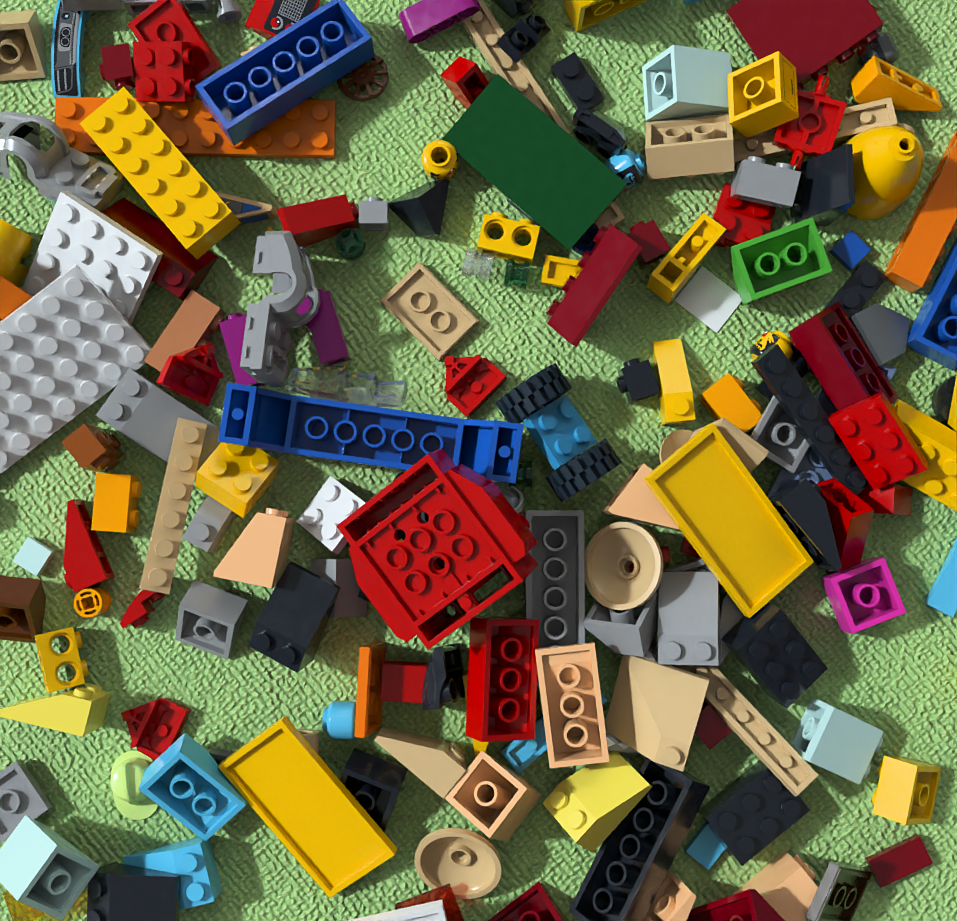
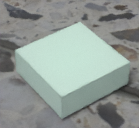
(33, 556)

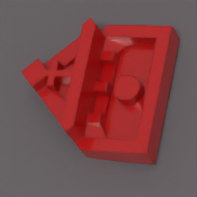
(192, 373)
(471, 382)
(155, 725)

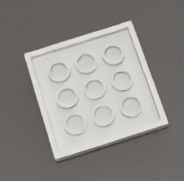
(102, 248)

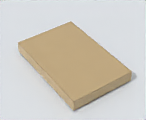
(429, 311)

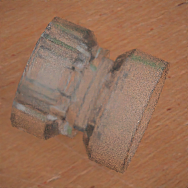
(478, 264)

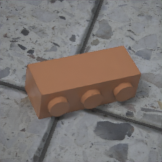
(187, 329)

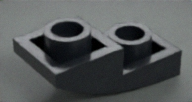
(523, 36)

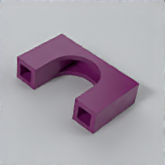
(324, 328)

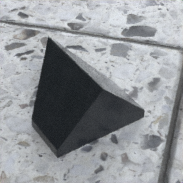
(423, 208)

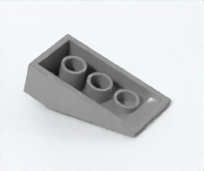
(150, 416)

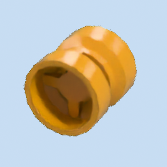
(98, 600)

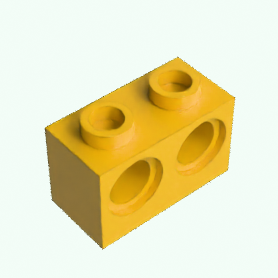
(506, 246)
(52, 661)

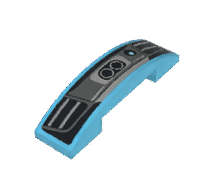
(67, 52)

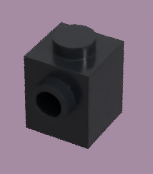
(637, 380)

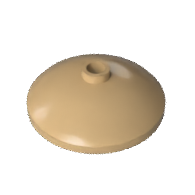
(609, 562)
(459, 859)

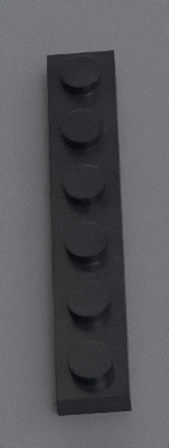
(852, 298)
(809, 417)

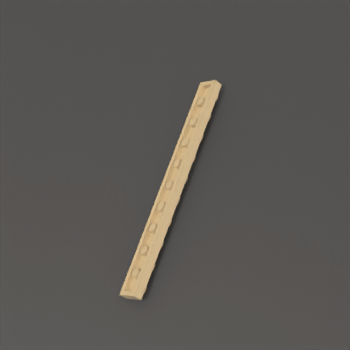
(485, 34)

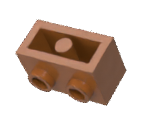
(94, 448)

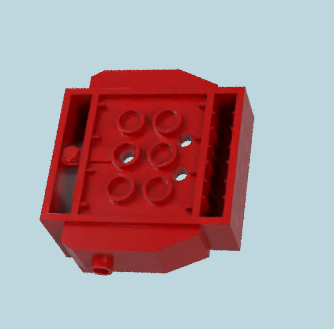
(466, 527)

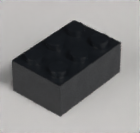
(775, 654)
(752, 812)

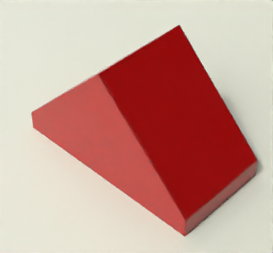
(889, 499)

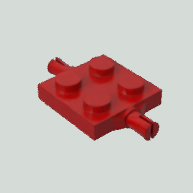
(815, 127)

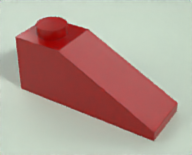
(83, 552)

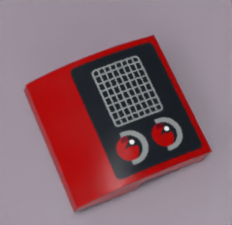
(275, 16)

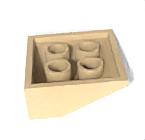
(656, 709)

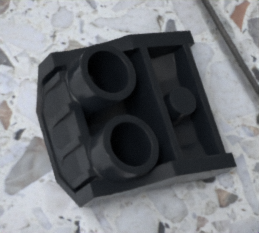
(594, 124)
(443, 678)

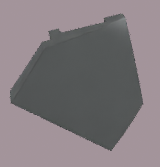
(882, 332)

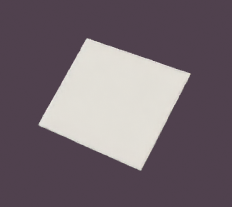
(709, 299)

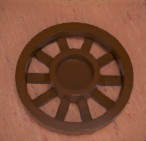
(363, 79)

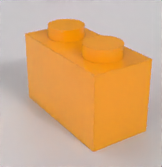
(728, 400)
(116, 503)

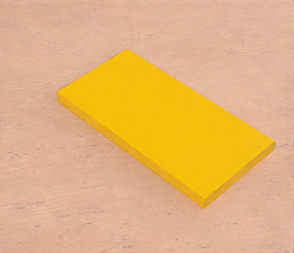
(728, 520)
(307, 807)

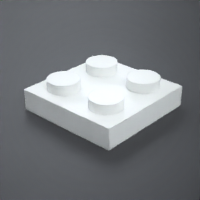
(327, 510)

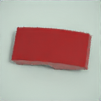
(140, 608)

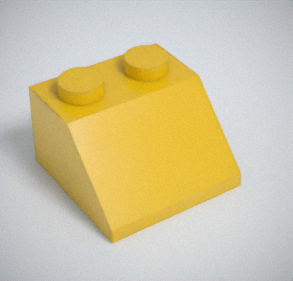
(906, 790)

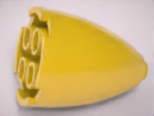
(885, 170)

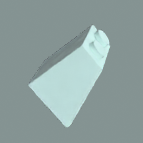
(686, 83)
(836, 741)
(44, 868)

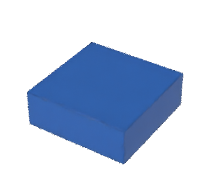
(850, 250)

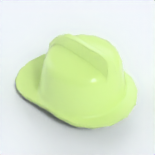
(125, 784)

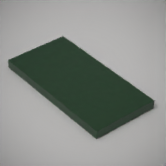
(534, 162)

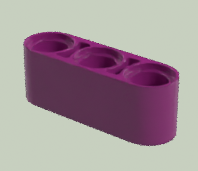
(433, 16)

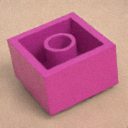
(863, 595)

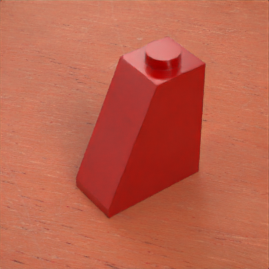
(318, 219)
(849, 521)

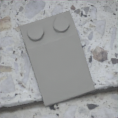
(689, 619)

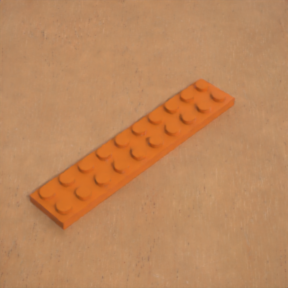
(299, 133)

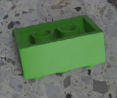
(779, 261)

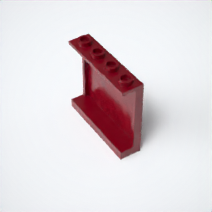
(806, 31)

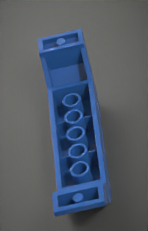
(365, 433)

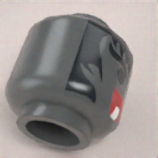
(882, 48)

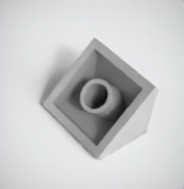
(780, 437)
(341, 572)

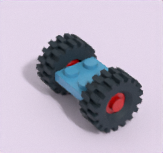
(558, 431)

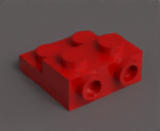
(164, 71)
(741, 218)

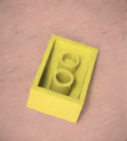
(68, 711)
(597, 799)

